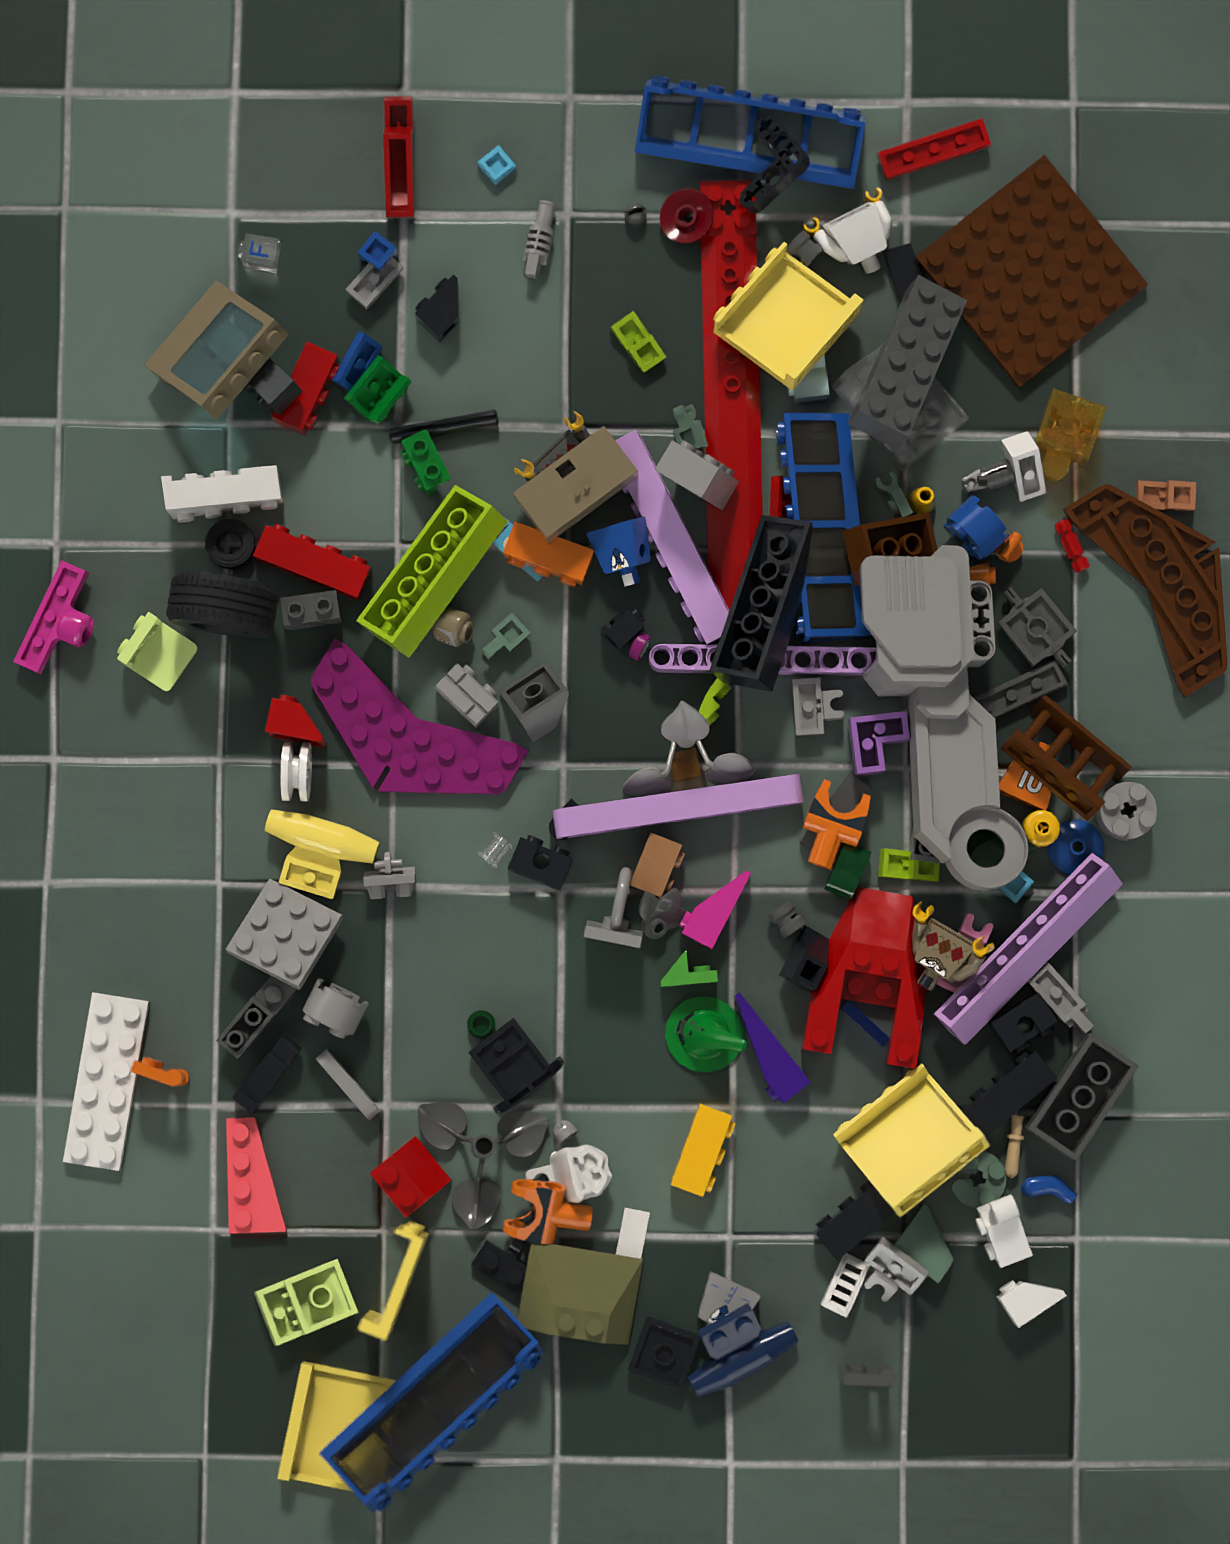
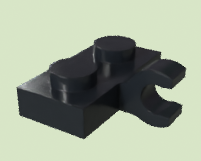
(502, 1264)

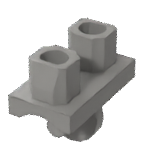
(387, 873)

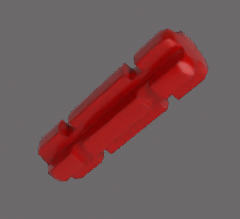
(1072, 545)

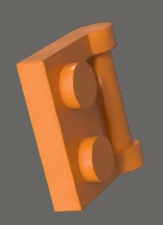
(153, 1069)

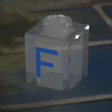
(260, 252)

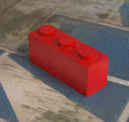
(312, 375)

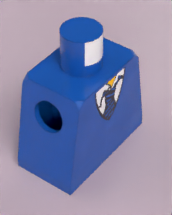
(622, 548)

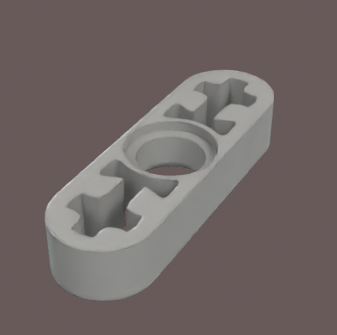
(348, 1084)

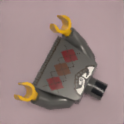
(557, 450)

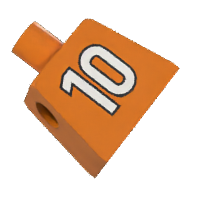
(1023, 787)

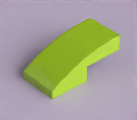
(637, 342)
(898, 865)

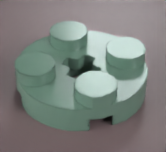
(991, 1190)

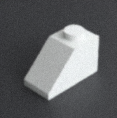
(1026, 465)
(1027, 1300)

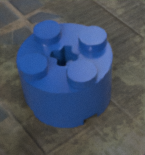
(976, 528)

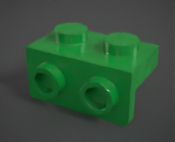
(377, 390)
(426, 461)

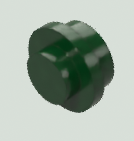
(481, 1024)

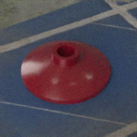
(678, 207)

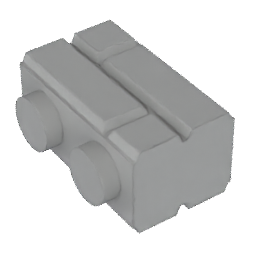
(467, 695)

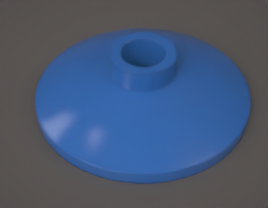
(1072, 831)

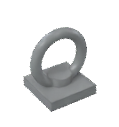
(614, 928)

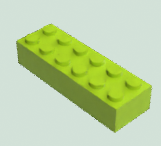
(432, 570)

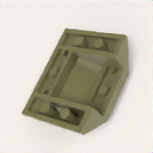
(579, 1293)

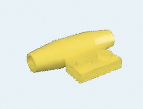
(318, 850)

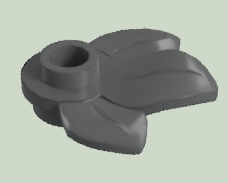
(663, 911)

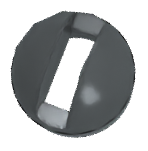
(638, 218)

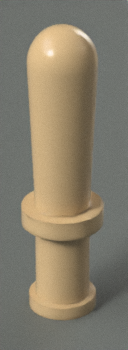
(1013, 1151)

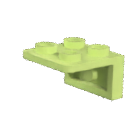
(156, 652)

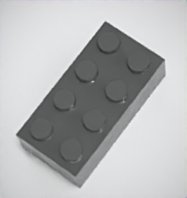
(1081, 1096)

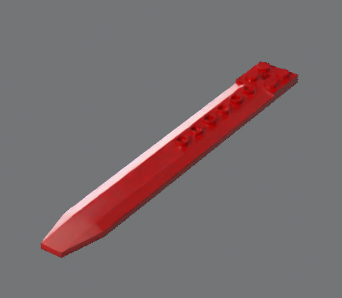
(730, 387)

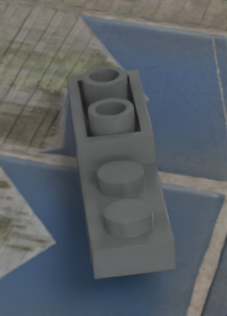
(256, 1016)

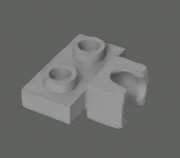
(813, 706)
(893, 1270)

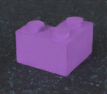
(869, 734)

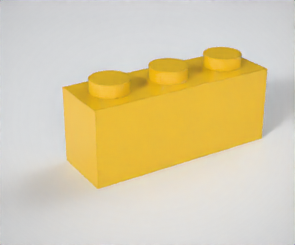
(702, 1150)

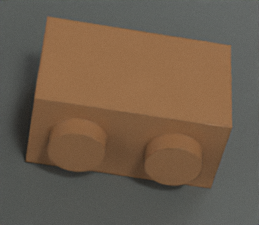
(656, 866)

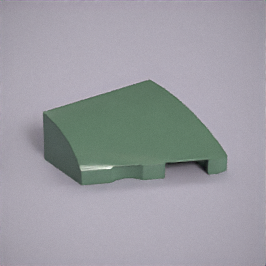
(925, 1244)

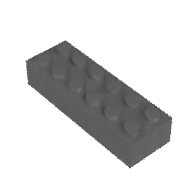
(907, 362)

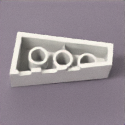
(222, 493)

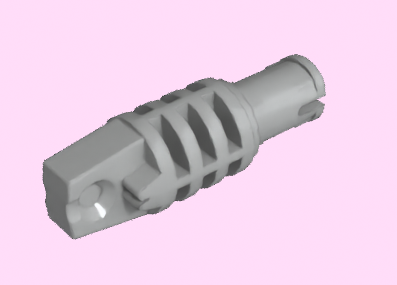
(539, 240)

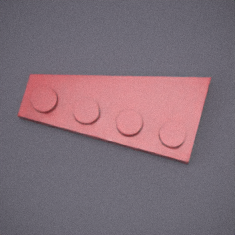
(251, 1190)

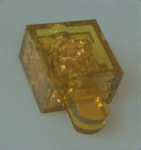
(1064, 432)

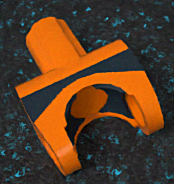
(833, 826)
(547, 1212)

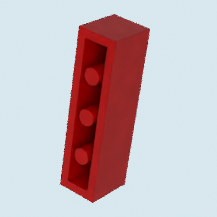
(313, 563)

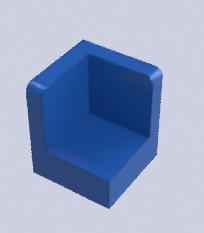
(377, 251)

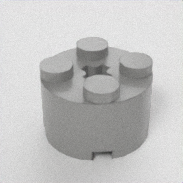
(1142, 813)
(334, 1008)

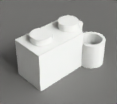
(1003, 1231)

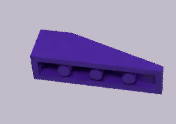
(777, 1066)

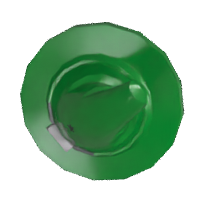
(704, 1034)

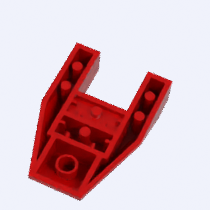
(871, 965)

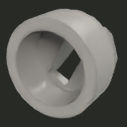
(564, 1133)

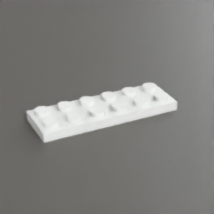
(105, 1082)

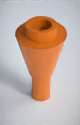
(984, 573)

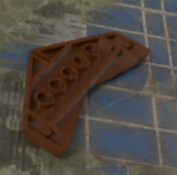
(1161, 558)

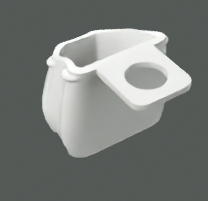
(579, 1169)

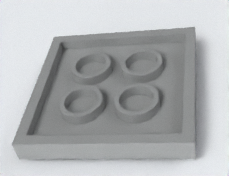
(284, 934)

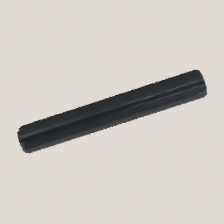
(446, 425)

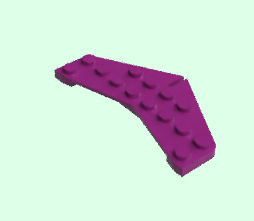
(418, 752)

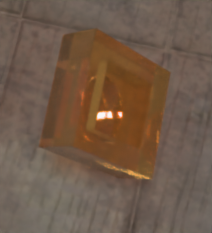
(685, 765)

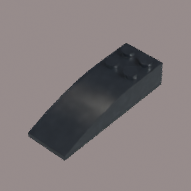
(764, 605)

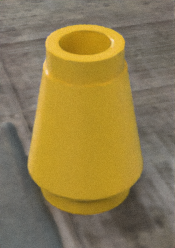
(917, 504)

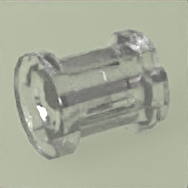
(496, 843)

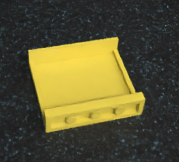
(785, 317)
(910, 1140)
(383, 1324)
(321, 1409)

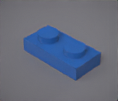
(357, 360)

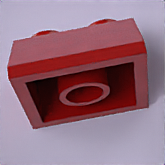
(291, 722)
(410, 1176)

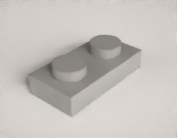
(373, 283)

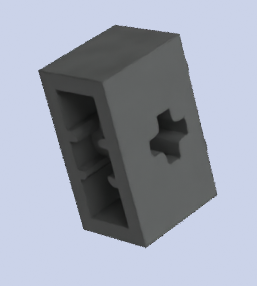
(311, 610)

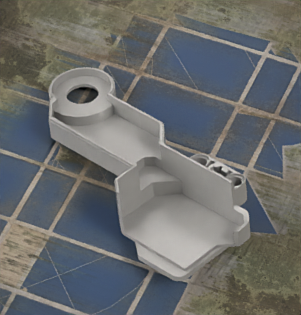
(924, 644)

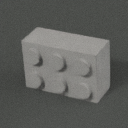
(698, 473)

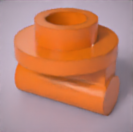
(1011, 548)

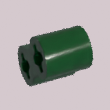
(847, 870)

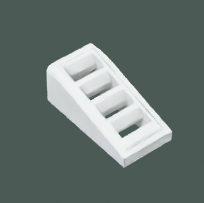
(844, 1310)

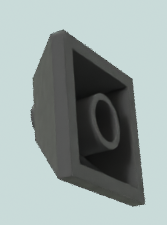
(537, 700)

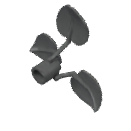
(519, 1130)

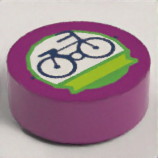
(639, 646)

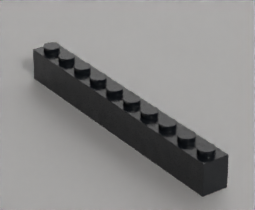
(985, 1111)

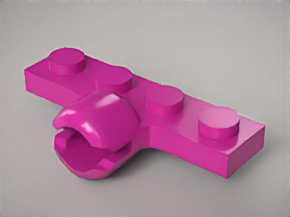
(56, 619)

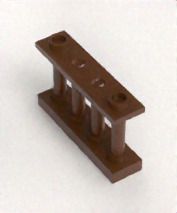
(1051, 773)

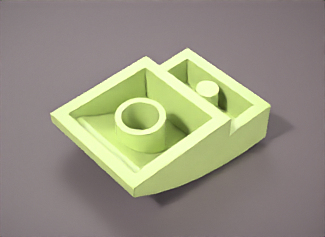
(305, 1302)

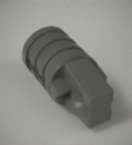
(988, 478)

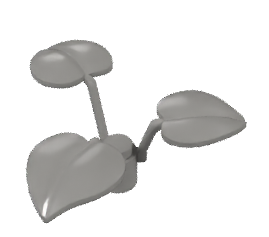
(686, 728)

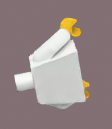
(856, 234)

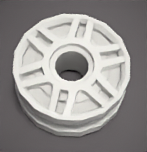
(296, 771)

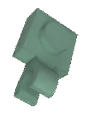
(689, 429)
(898, 503)
(507, 634)

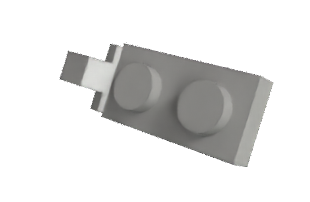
(1060, 998)

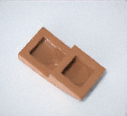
(1167, 495)

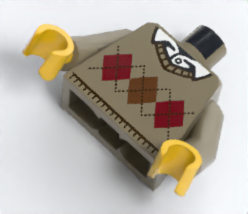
(944, 951)

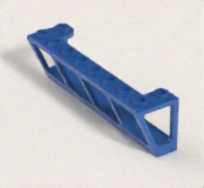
(745, 159)

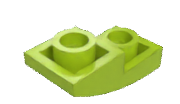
(709, 706)

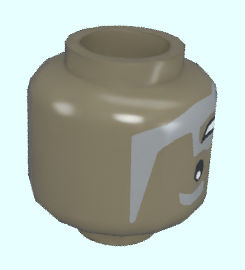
(453, 627)

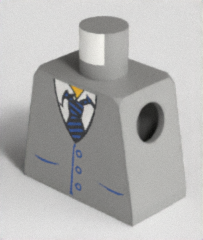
(722, 1297)

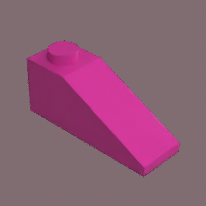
(711, 915)

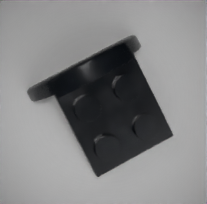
(513, 1065)

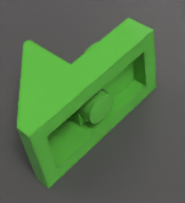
(679, 974)

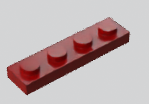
(934, 149)

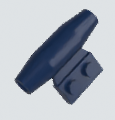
(738, 1350)

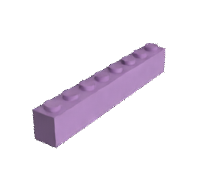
(674, 543)
(1028, 948)

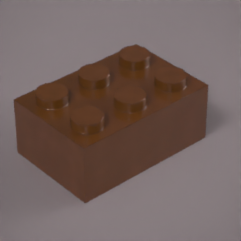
(891, 537)

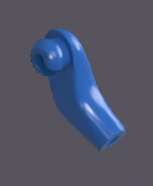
(1048, 1185)

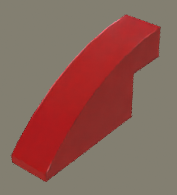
(399, 156)

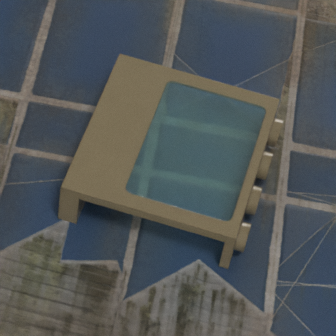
(217, 349)

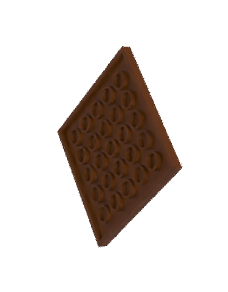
(1032, 271)

